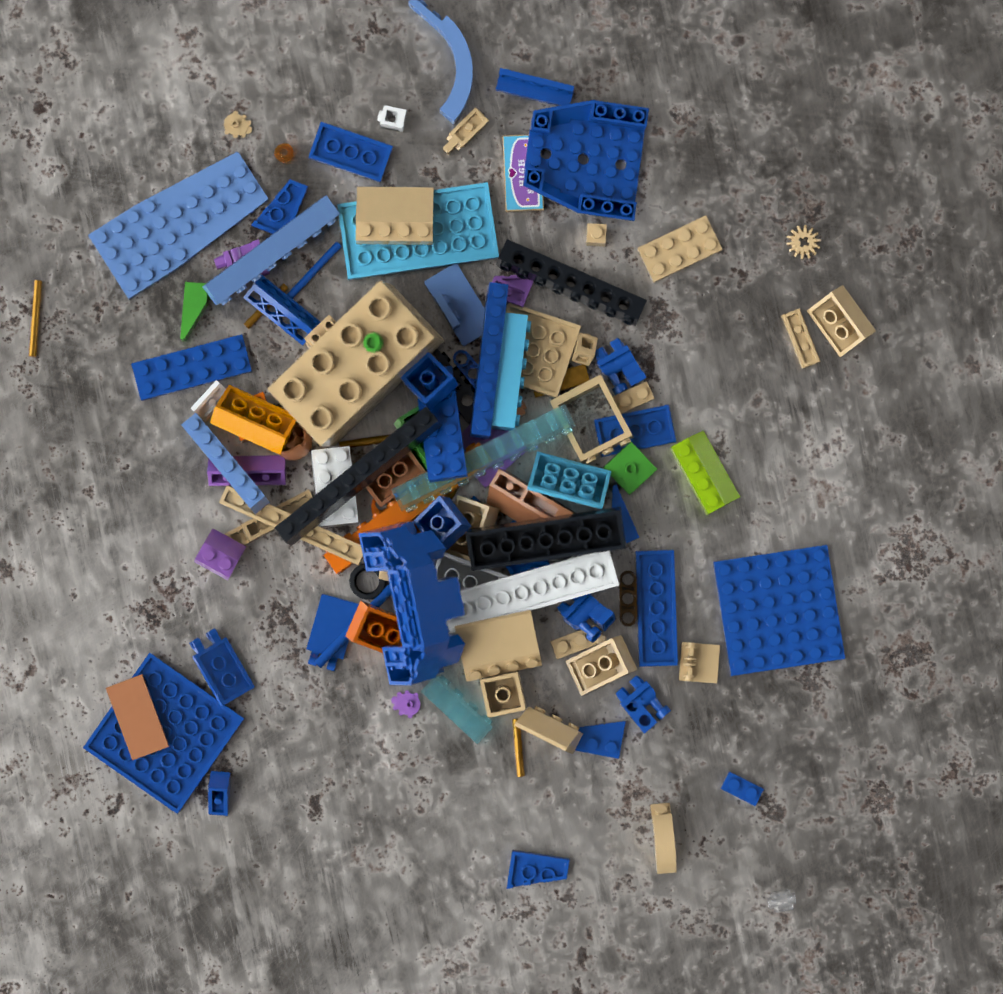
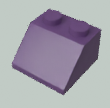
(220, 554)

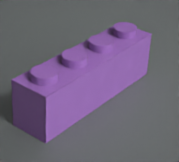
(261, 469)

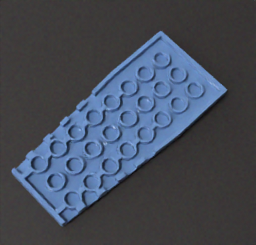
(177, 223)

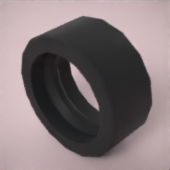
(353, 585)

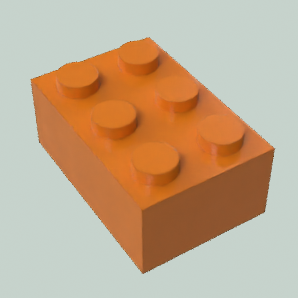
(374, 627)

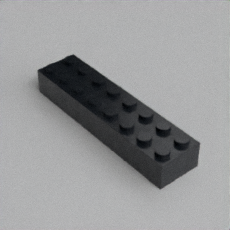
(546, 538)

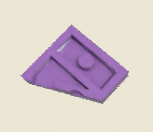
(517, 289)

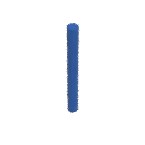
(312, 272)

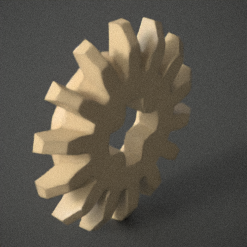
(796, 243)

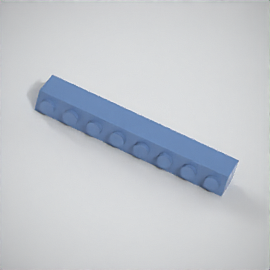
(271, 250)

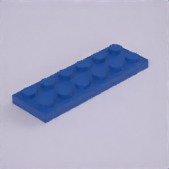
(191, 367)
(445, 446)
(656, 608)

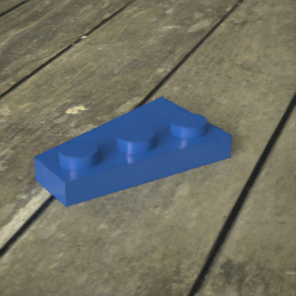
(282, 208)
(602, 739)

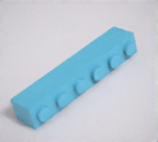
(509, 372)

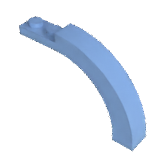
(461, 91)

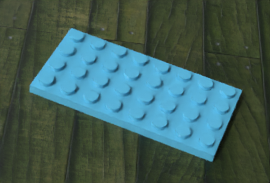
(460, 235)

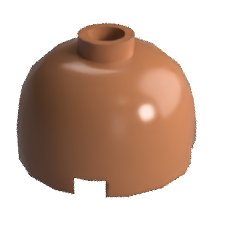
(298, 444)

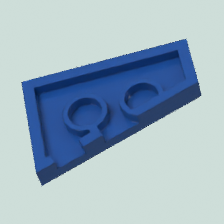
(533, 868)

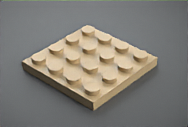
(548, 350)

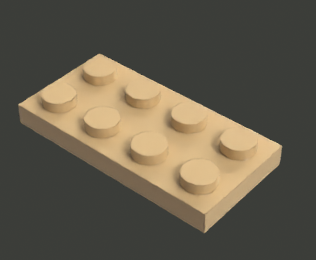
(679, 249)

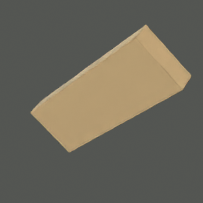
(800, 338)

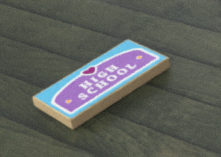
(517, 196)

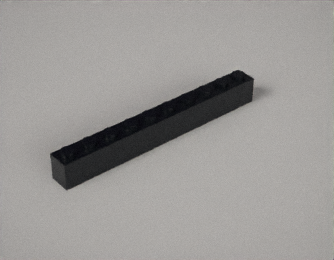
(358, 476)

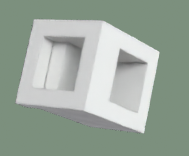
(399, 114)

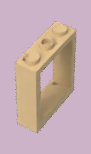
(607, 447)

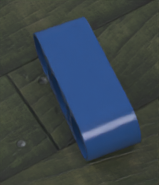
(467, 366)

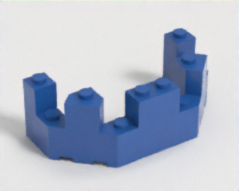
(419, 601)

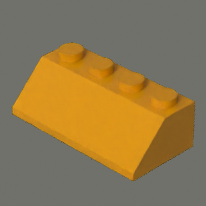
(253, 419)

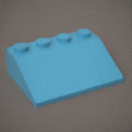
(569, 480)

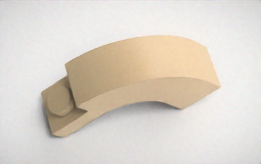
(663, 838)

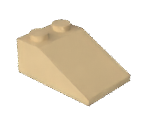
(601, 665)

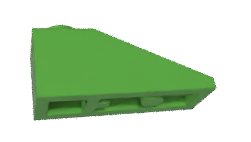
(194, 305)

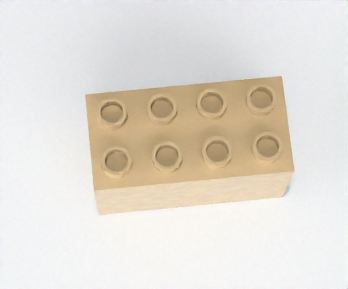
(342, 381)

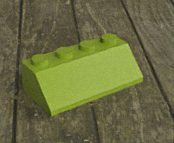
(704, 472)

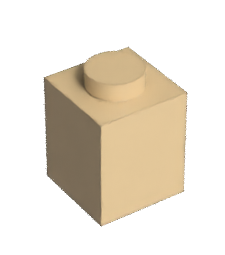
(596, 235)

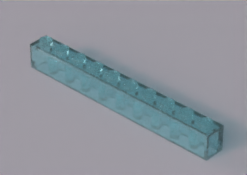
(489, 456)

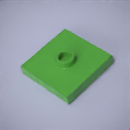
(630, 468)

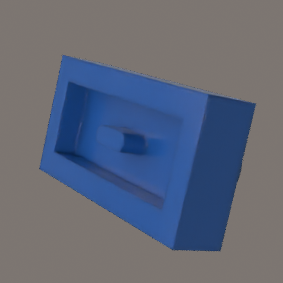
(742, 788)

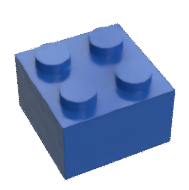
(429, 381)
(444, 520)

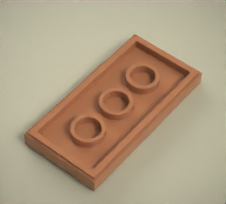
(137, 717)

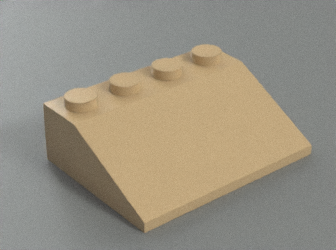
(394, 215)
(499, 645)

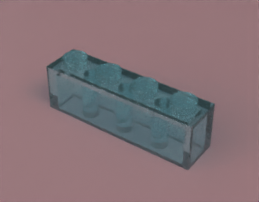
(457, 709)

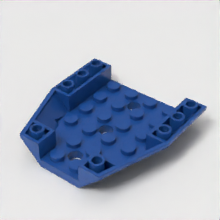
(604, 135)

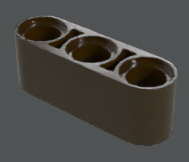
(631, 589)

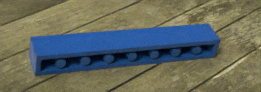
(488, 360)

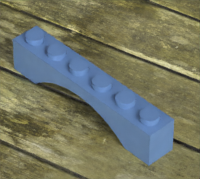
(225, 463)

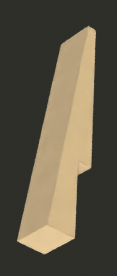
(255, 529)

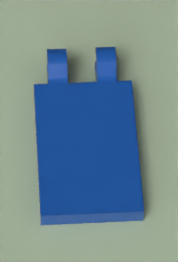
(330, 621)
(221, 668)

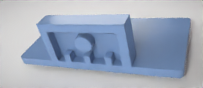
(457, 303)

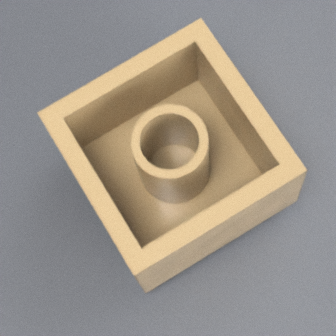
(503, 694)

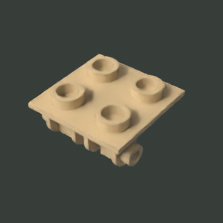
(699, 662)

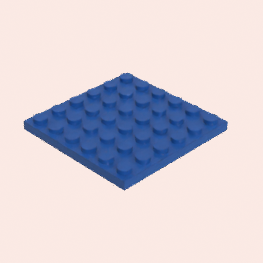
(779, 610)
(193, 727)

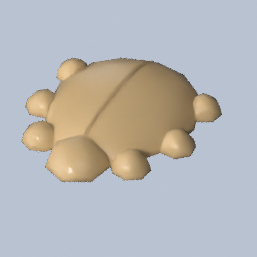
(237, 125)

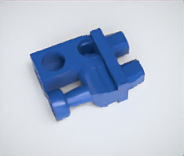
(619, 361)
(582, 610)
(636, 704)

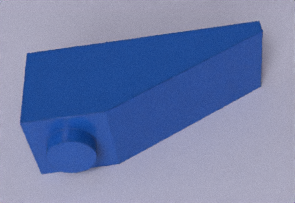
(629, 528)

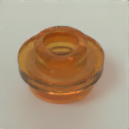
(286, 158)

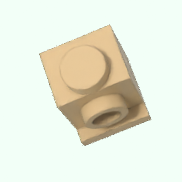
(584, 349)

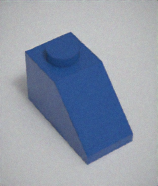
(219, 793)

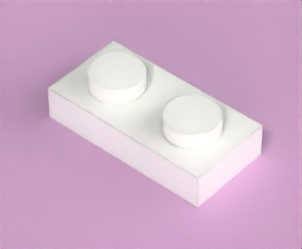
(205, 405)

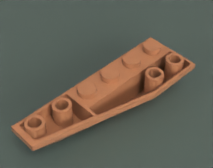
(514, 500)

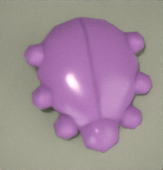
(406, 703)

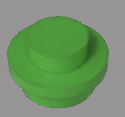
(373, 342)

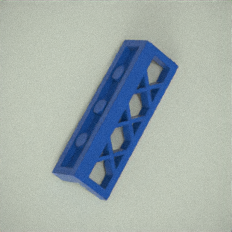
(534, 88)
(284, 307)

